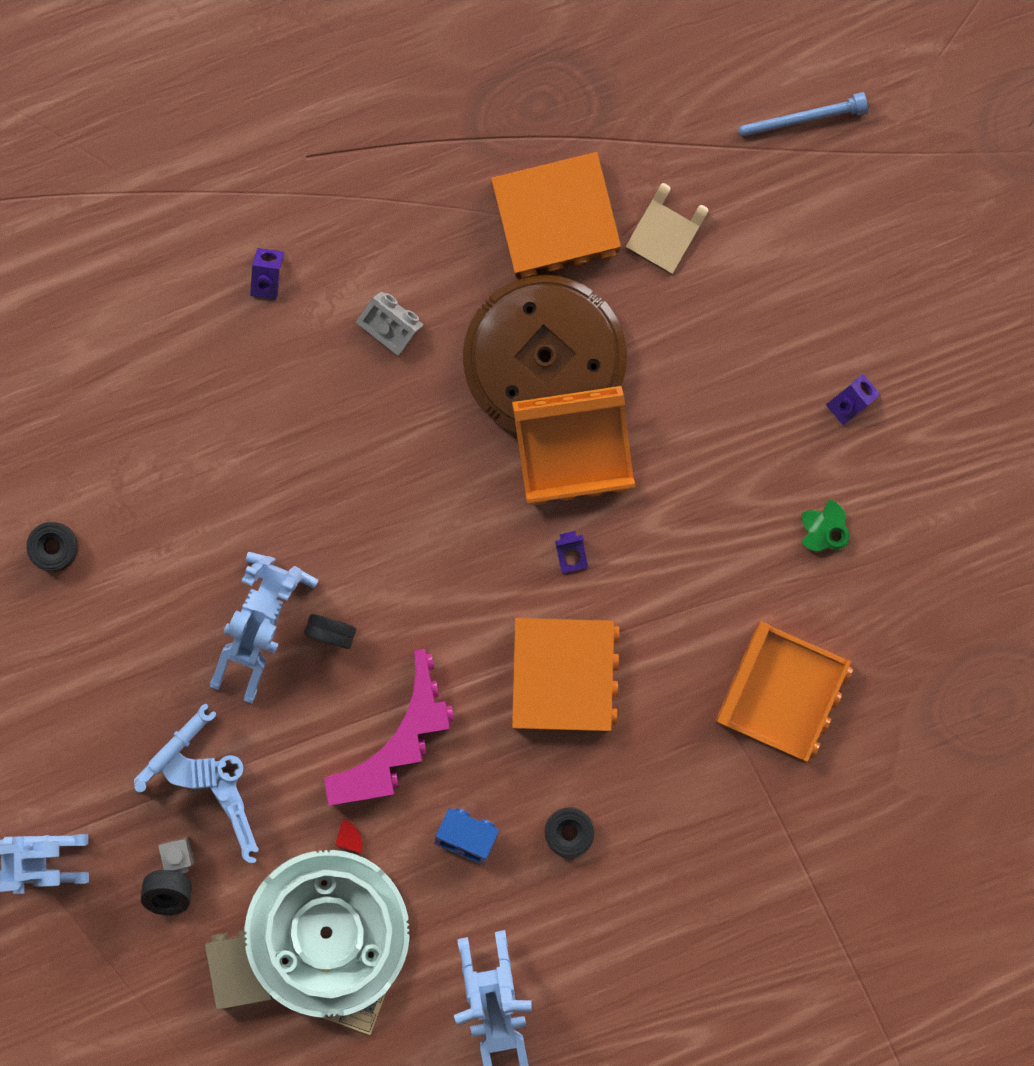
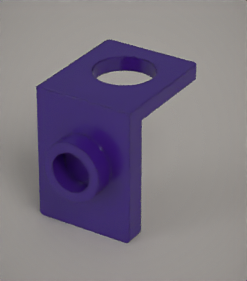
(266, 274)
(852, 400)
(571, 541)

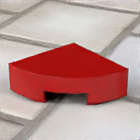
(349, 837)

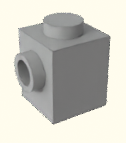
(177, 855)

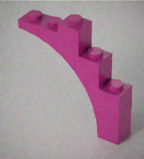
(423, 715)

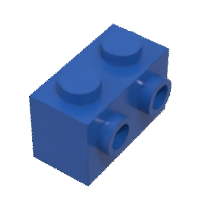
(467, 836)

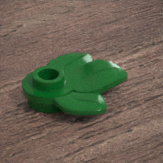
(822, 524)

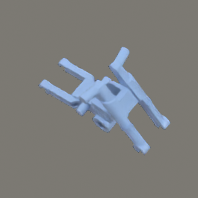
(256, 623)
(202, 774)
(25, 861)
(493, 1001)

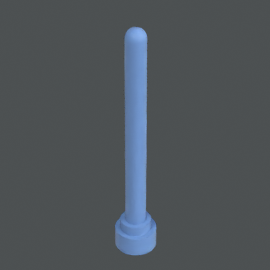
(854, 105)

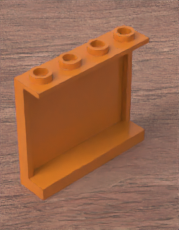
(556, 215)
(574, 445)
(564, 674)
(784, 691)

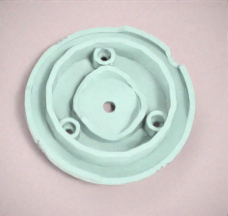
(363, 915)

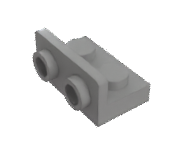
(389, 322)

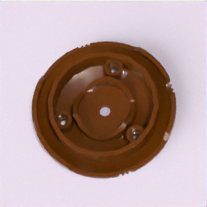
(565, 320)

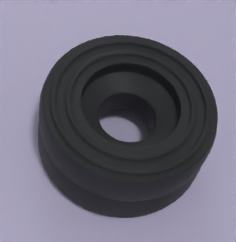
(38, 539)
(330, 631)
(574, 847)
(166, 892)

